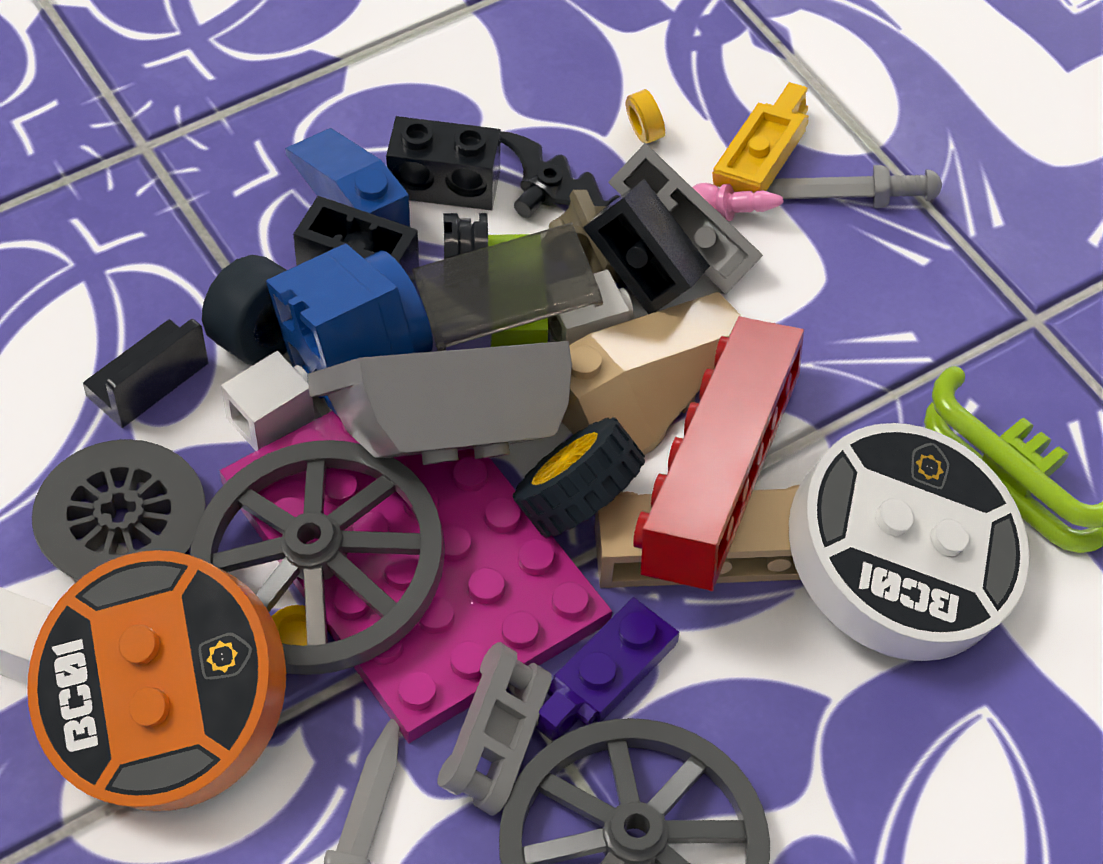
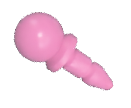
(730, 202)

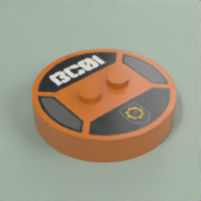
(156, 681)

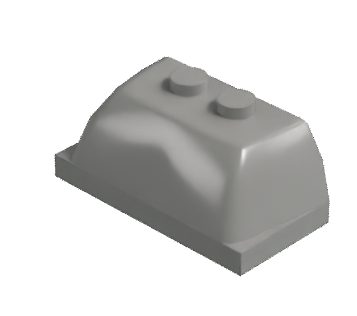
(450, 399)

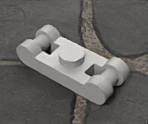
(496, 729)

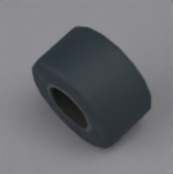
(241, 311)

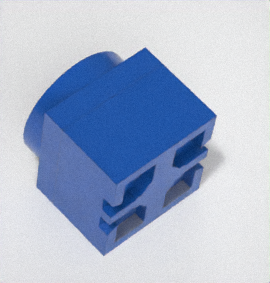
(348, 310)

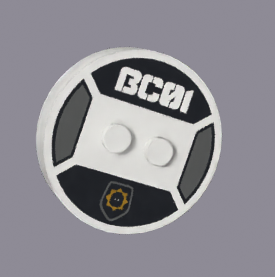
(908, 542)

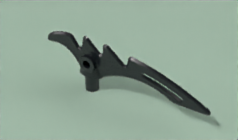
(547, 181)

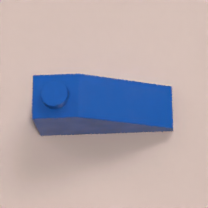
(350, 175)

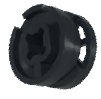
(462, 235)

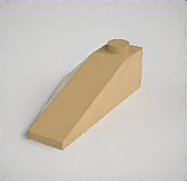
(646, 368)

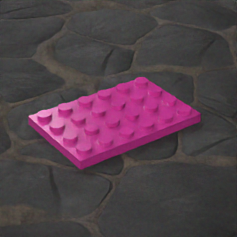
(494, 586)

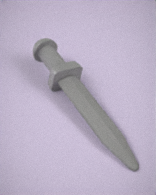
(879, 186)
(368, 800)

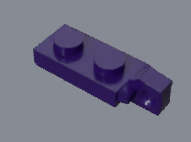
(606, 669)

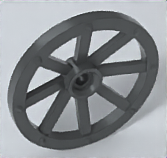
(328, 554)
(613, 840)

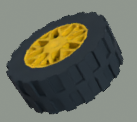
(579, 477)

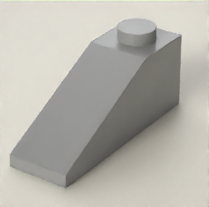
(714, 237)

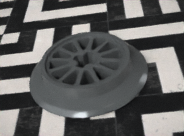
(101, 465)

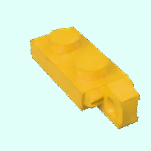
(764, 142)

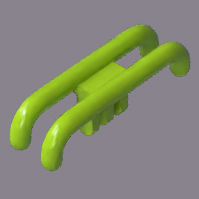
(1019, 468)

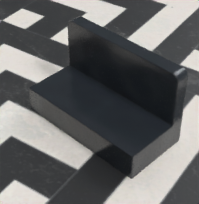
(148, 371)

